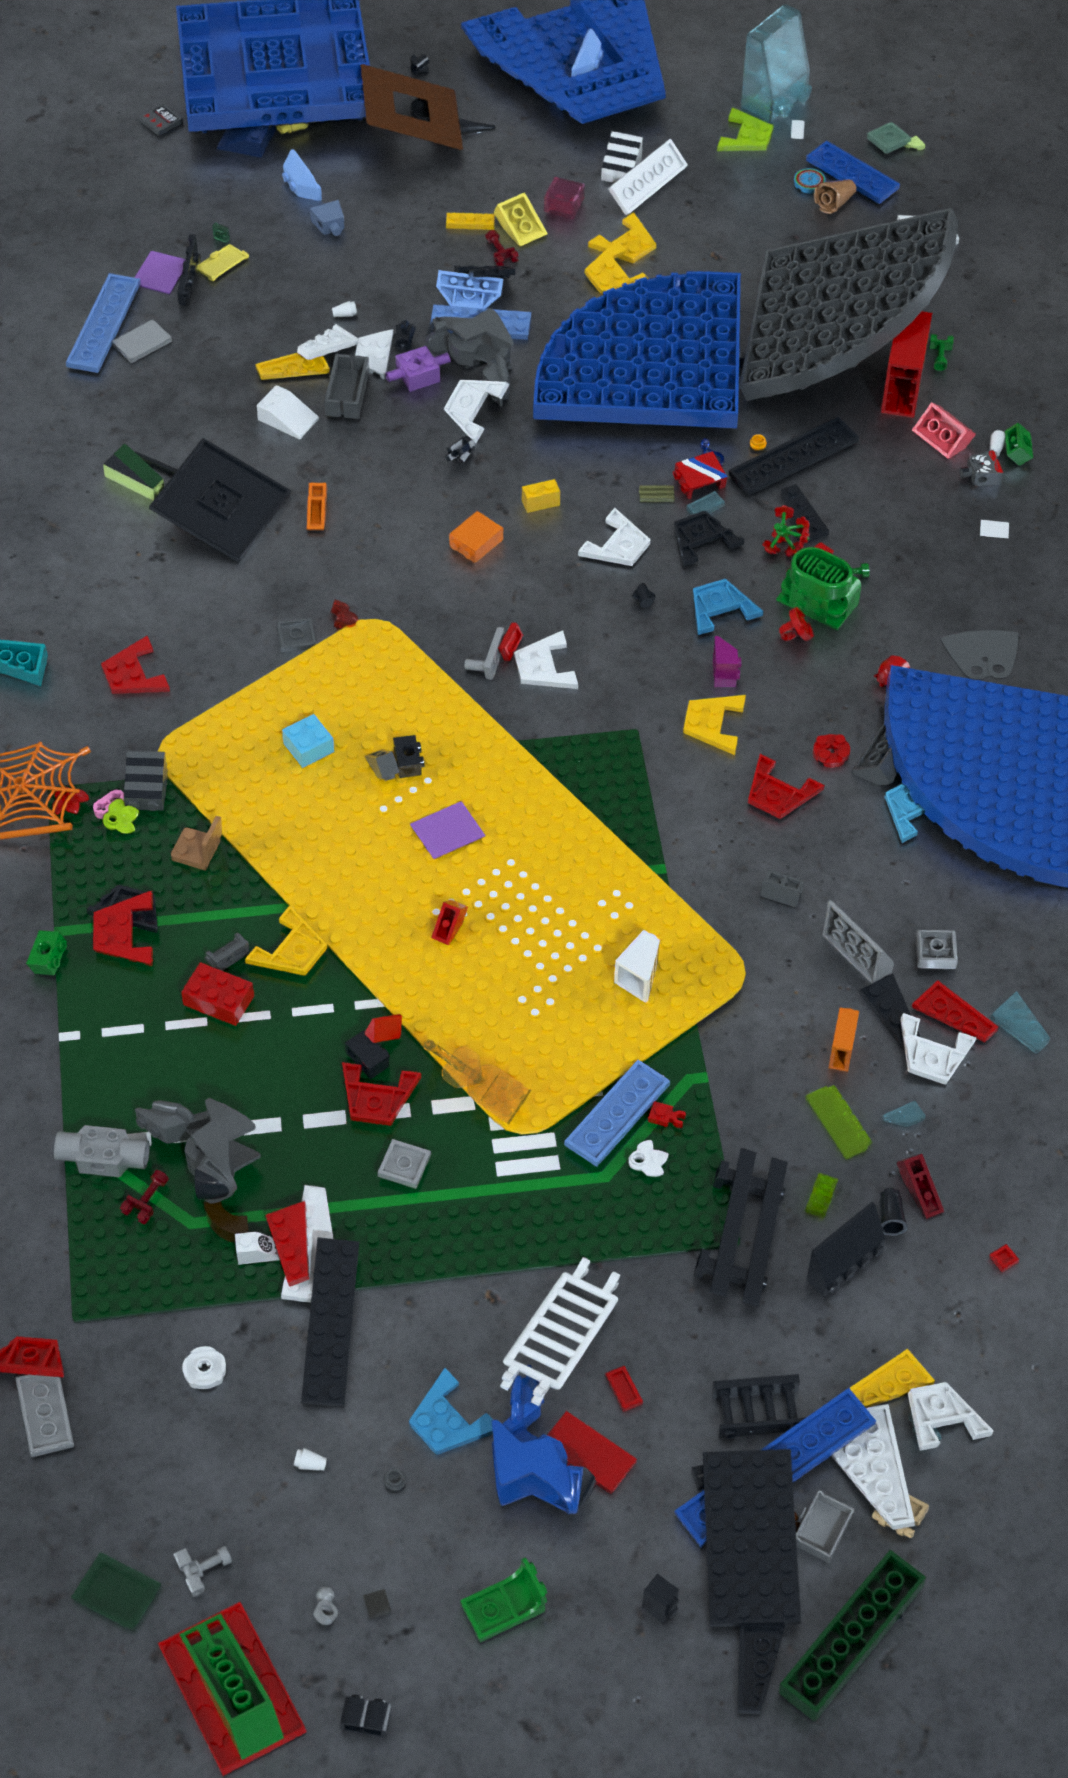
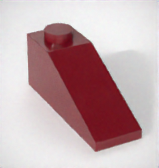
(920, 1185)

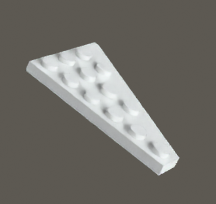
(877, 1470)

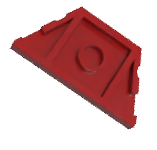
(32, 1357)

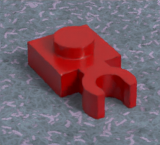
(663, 1114)

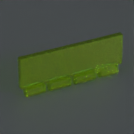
(834, 1116)

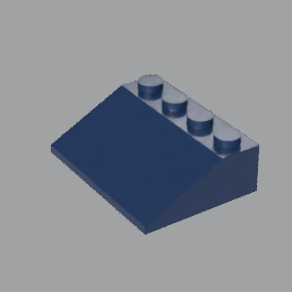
(247, 140)

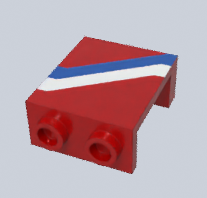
(699, 473)

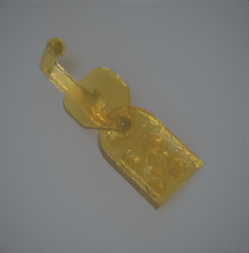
(497, 1089)

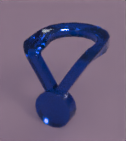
(704, 445)

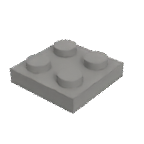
(404, 1163)

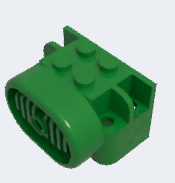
(821, 586)

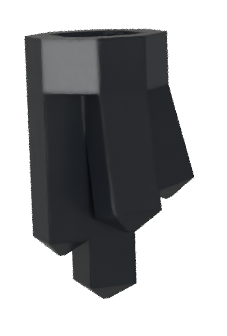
(404, 335)
(461, 448)

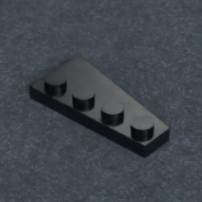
(794, 498)
(888, 1005)

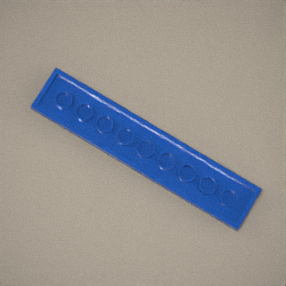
(810, 1445)

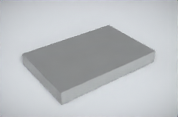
(142, 341)

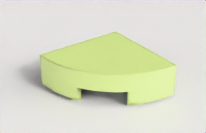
(915, 143)

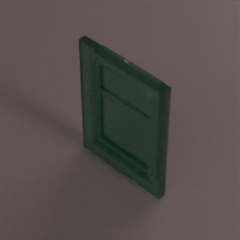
(116, 1591)

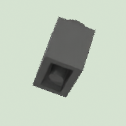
(383, 764)

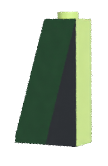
(133, 472)

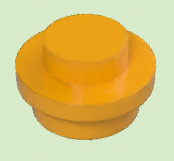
(758, 442)

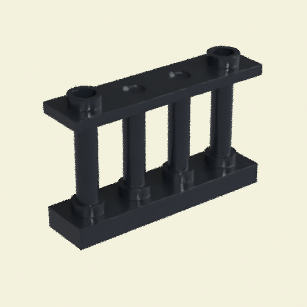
(757, 1386)

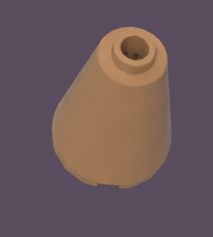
(833, 194)

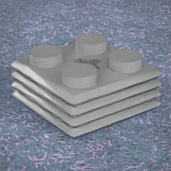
(936, 949)

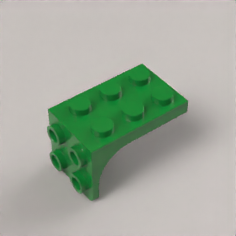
(506, 1602)

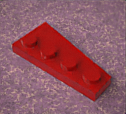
(952, 1010)
(291, 1241)

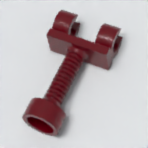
(498, 257)
(158, 1179)

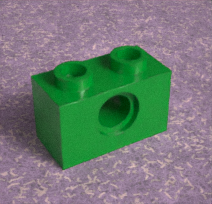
(1018, 444)
(46, 952)

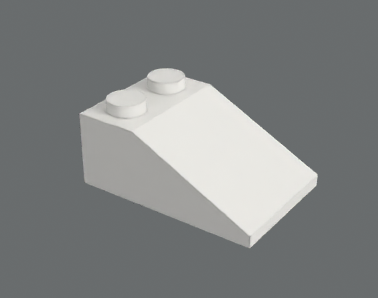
(286, 412)

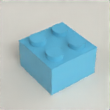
(308, 740)

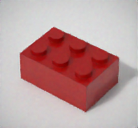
(217, 994)

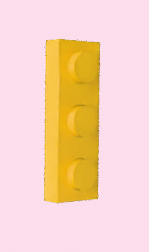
(470, 221)

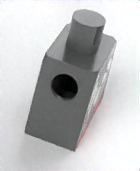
(983, 469)

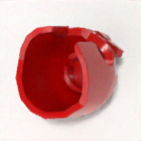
(885, 667)

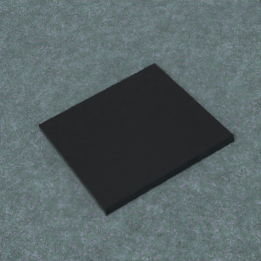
(220, 500)

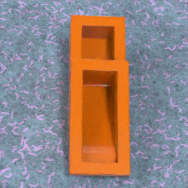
(317, 506)

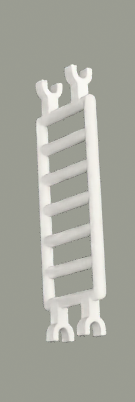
(574, 1355)

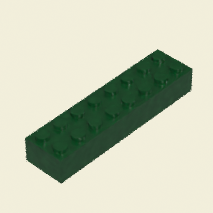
(852, 1635)

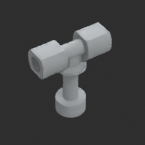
(193, 1569)

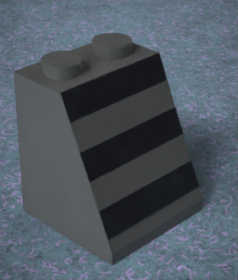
(145, 780)

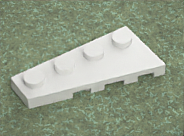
(327, 343)

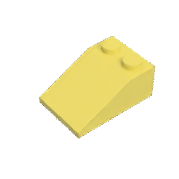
(520, 220)

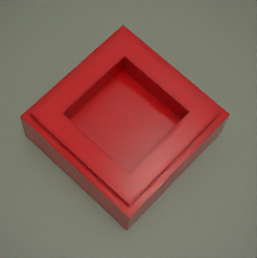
(1004, 1258)

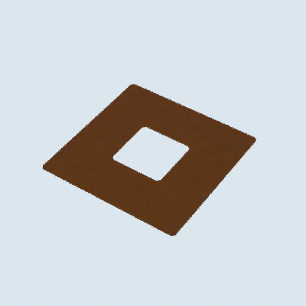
(380, 108)

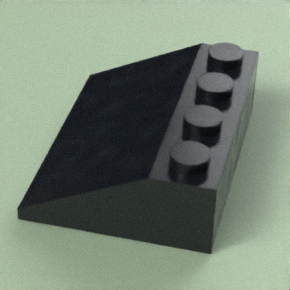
(846, 1251)

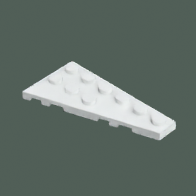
(317, 1226)

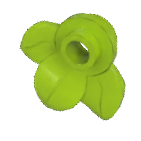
(124, 816)

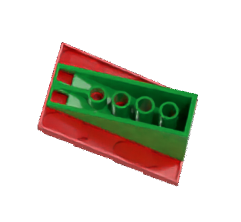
(232, 1688)

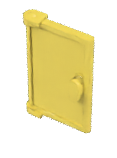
(221, 261)

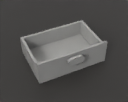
(823, 1526)

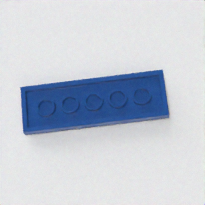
(845, 166)

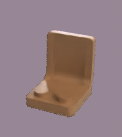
(197, 847)

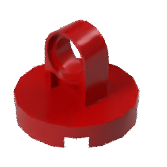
(797, 626)

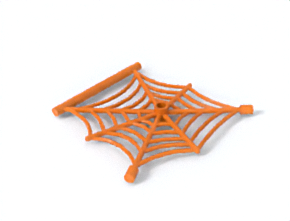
(21, 786)

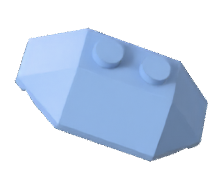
(588, 55)
(300, 178)
(468, 291)

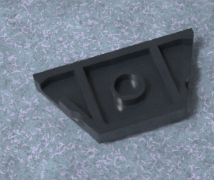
(141, 919)

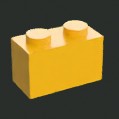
(541, 496)

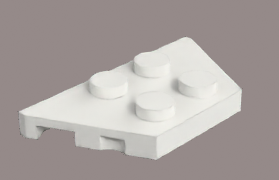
(378, 349)

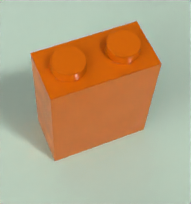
(476, 536)
(843, 1039)

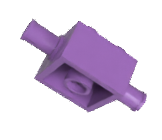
(418, 368)

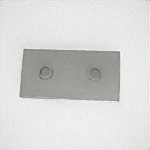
(44, 1414)

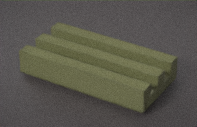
(656, 491)

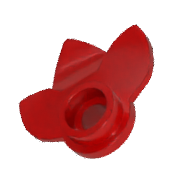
(73, 804)

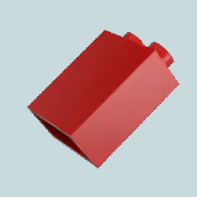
(906, 367)

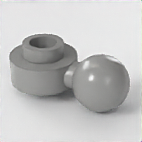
(325, 1611)

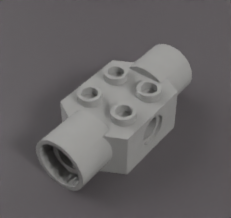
(101, 1150)

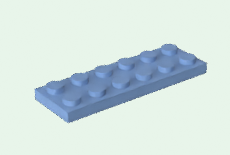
(515, 321)
(617, 1113)

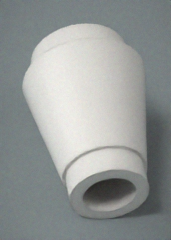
(346, 309)
(997, 441)
(309, 1460)

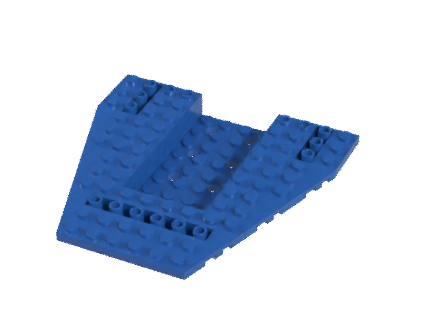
(625, 75)

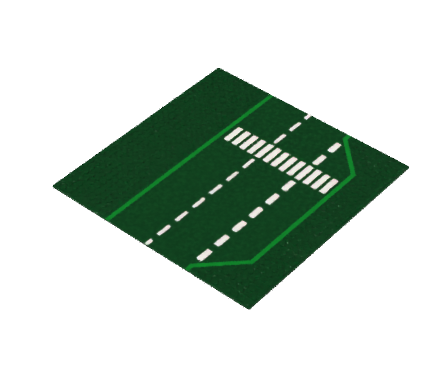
(486, 1194)

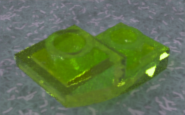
(821, 1195)

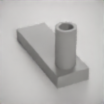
(492, 660)

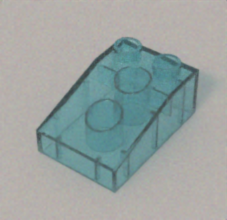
(776, 66)

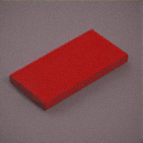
(594, 1451)

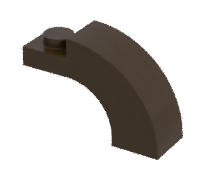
(224, 1223)

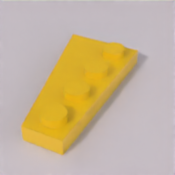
(292, 366)
(892, 1380)

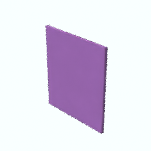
(160, 272)
(447, 830)

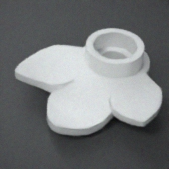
(650, 1158)

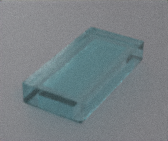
(707, 503)

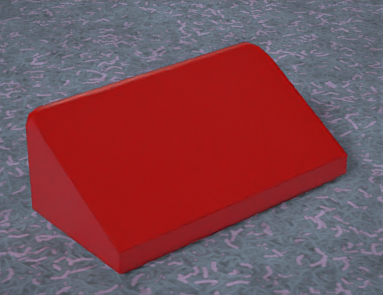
(384, 1028)

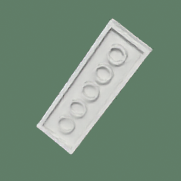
(647, 177)

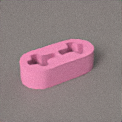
(105, 801)

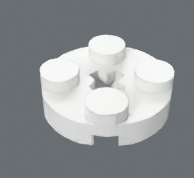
(209, 1378)

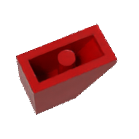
(449, 921)

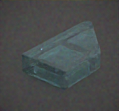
(905, 1115)

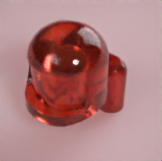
(344, 617)

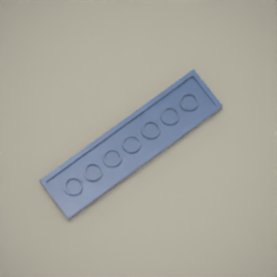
(103, 323)

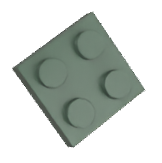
(889, 137)

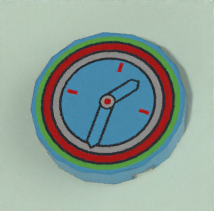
(808, 180)

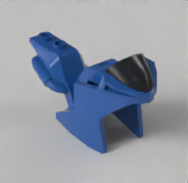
(532, 1463)

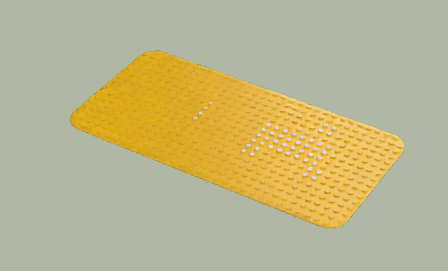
(543, 889)

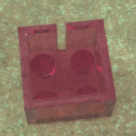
(564, 197)

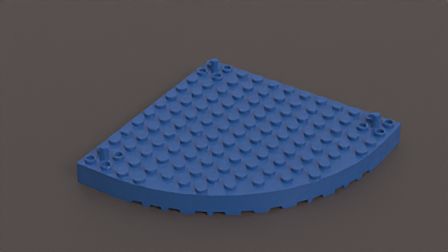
(647, 355)
(985, 766)

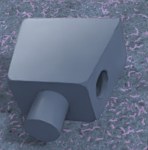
(328, 218)

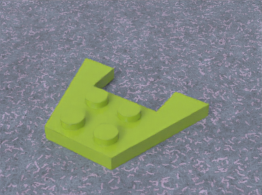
(752, 135)

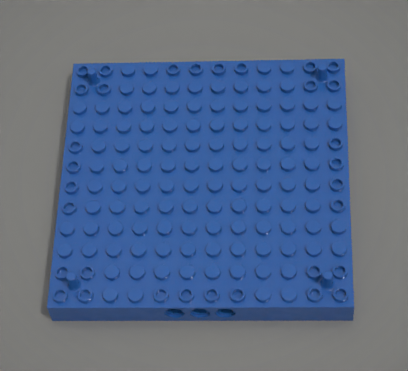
(271, 62)

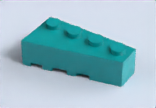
(23, 660)

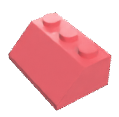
(943, 431)

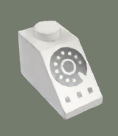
(255, 1248)

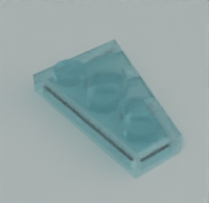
(1021, 1023)

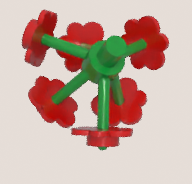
(782, 531)

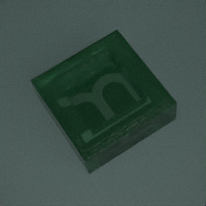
(221, 232)

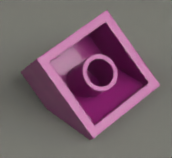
(725, 664)

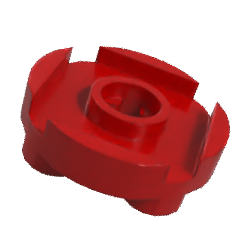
(835, 742)

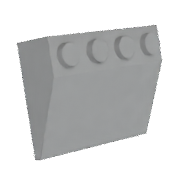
(856, 945)

